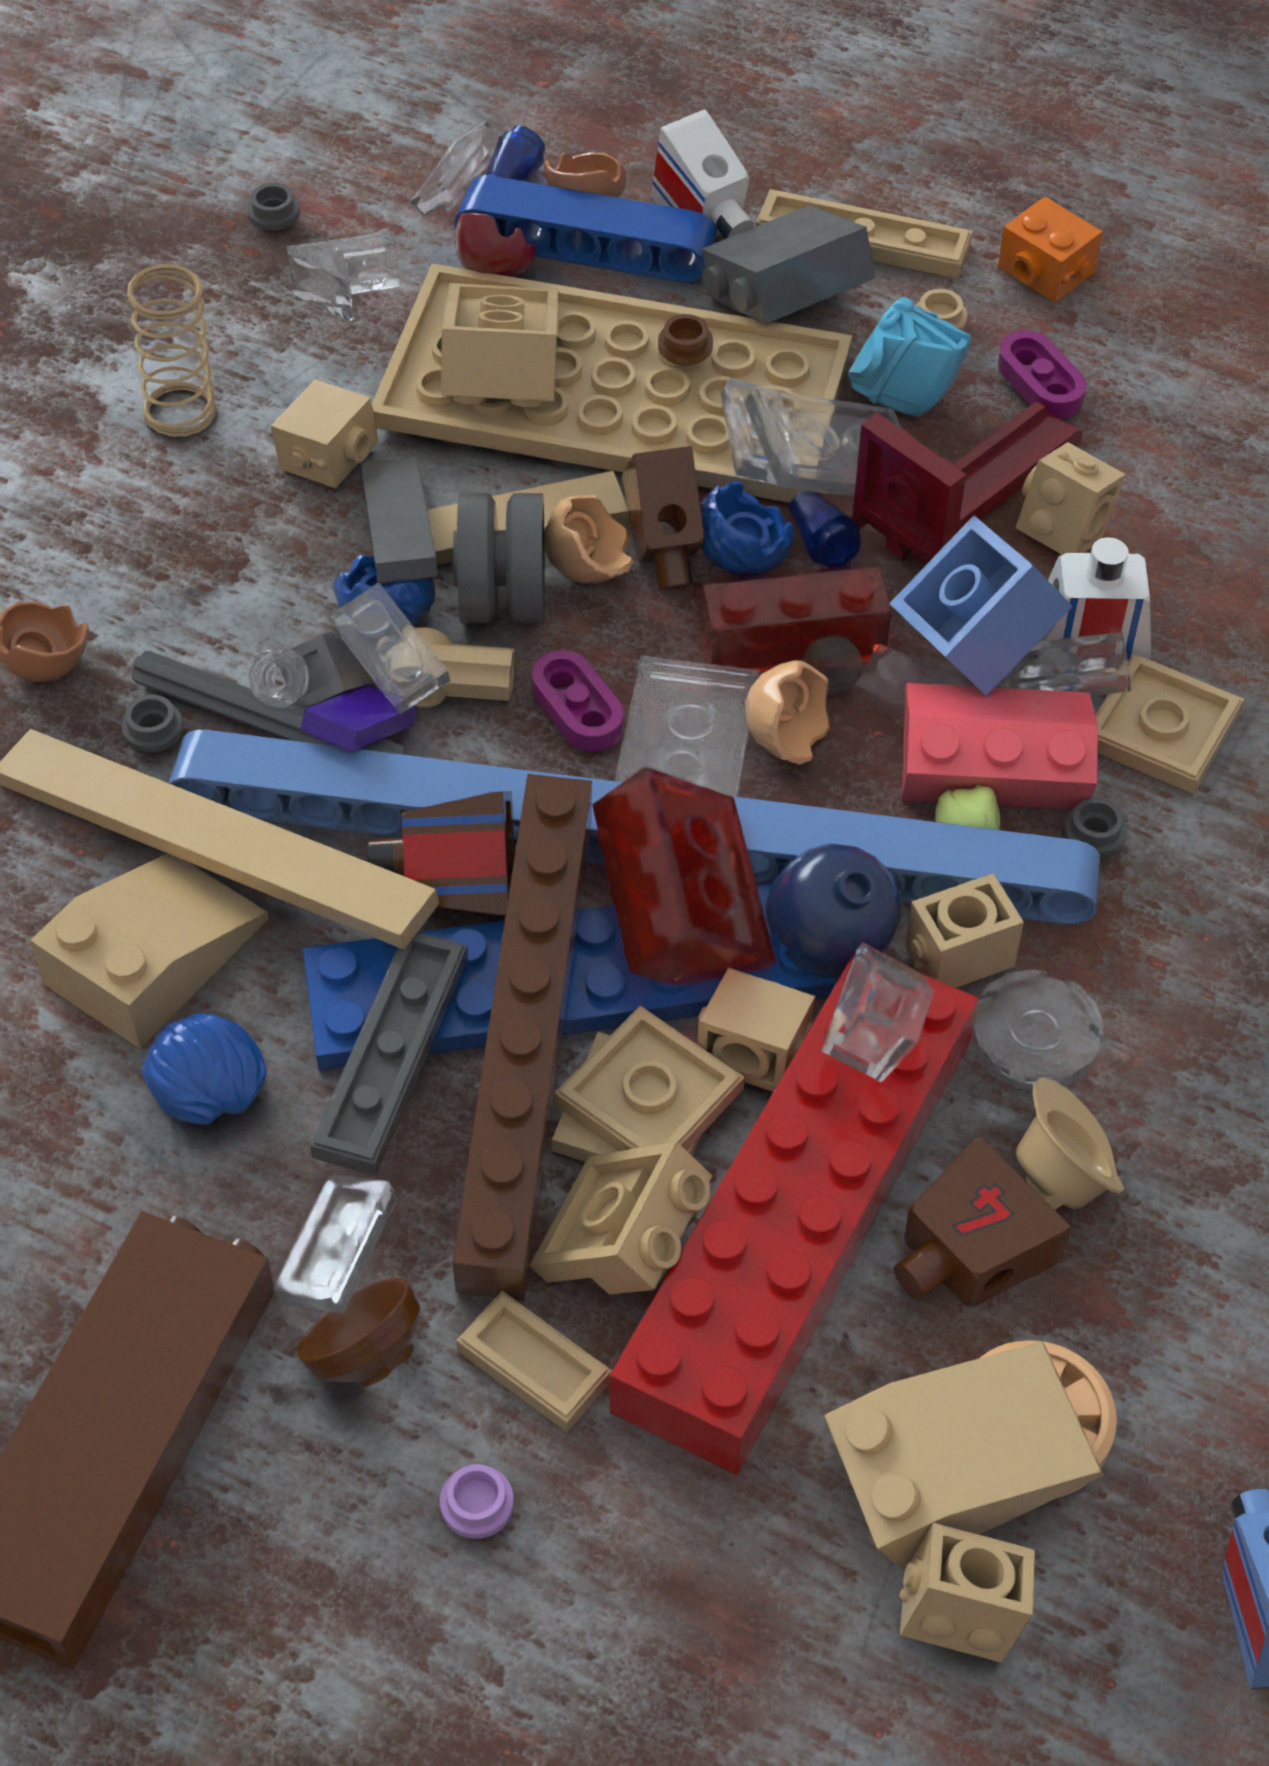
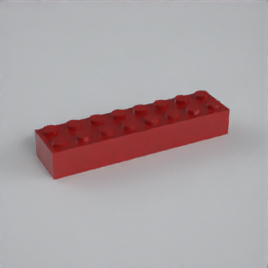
(781, 1237)

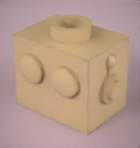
(325, 433)
(1069, 499)
(964, 932)
(755, 1026)
(967, 1592)

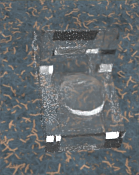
(334, 269)

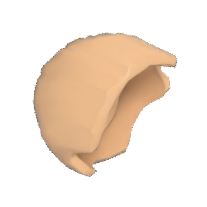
(586, 541)
(788, 710)

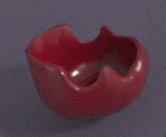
(486, 251)

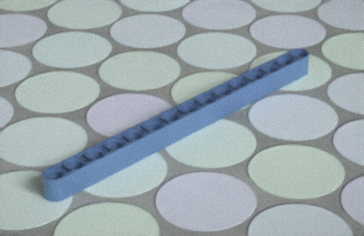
(370, 790)

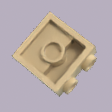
(625, 1218)

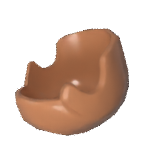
(588, 173)
(40, 641)

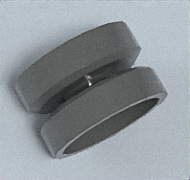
(500, 557)

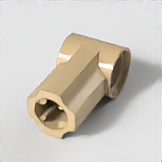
(472, 669)

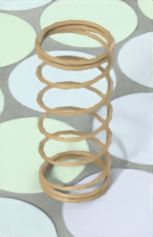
(174, 384)

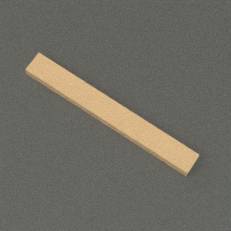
(219, 839)

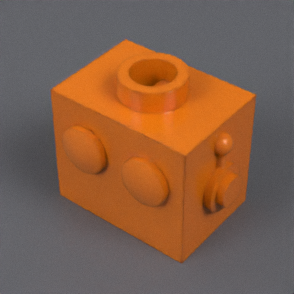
(1049, 249)

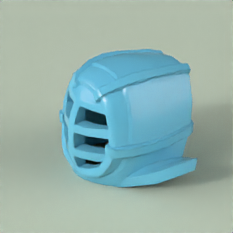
(909, 359)

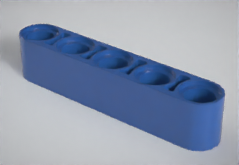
(595, 227)

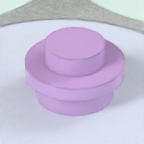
(476, 1501)

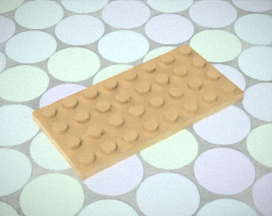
(609, 382)

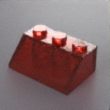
(778, 615)
(681, 880)

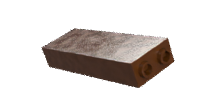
(118, 1425)

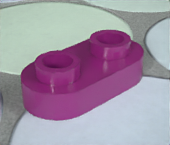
(1041, 373)
(581, 705)

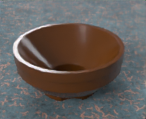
(367, 1338)

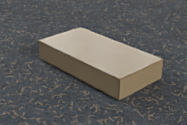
(534, 1361)

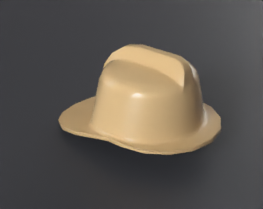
(1066, 1150)

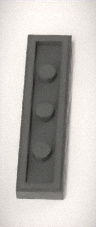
(398, 520)
(389, 1054)

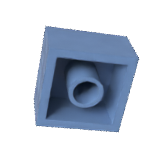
(981, 605)

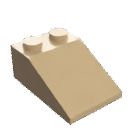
(499, 344)
(144, 944)
(962, 1448)

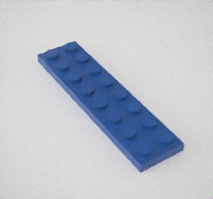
(599, 997)

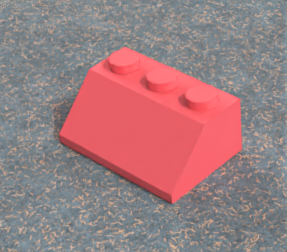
(1019, 742)

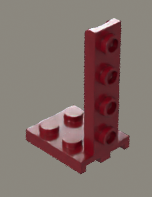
(927, 499)

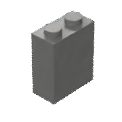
(788, 263)

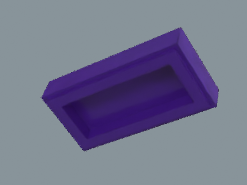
(356, 719)

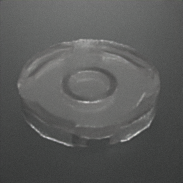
(1036, 1029)

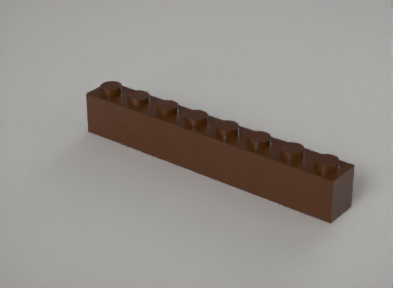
(523, 1040)

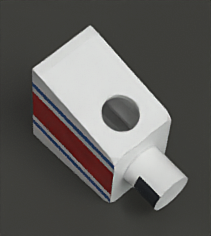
(701, 173)
(1106, 595)

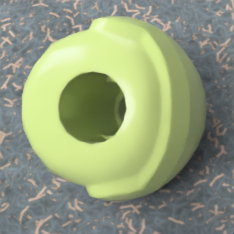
(969, 808)

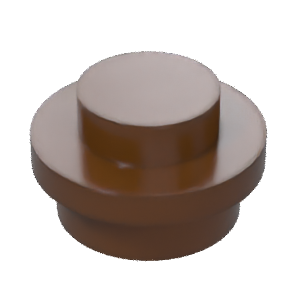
(685, 340)

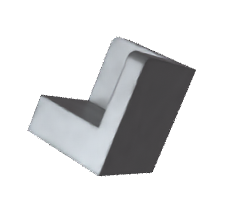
(331, 669)

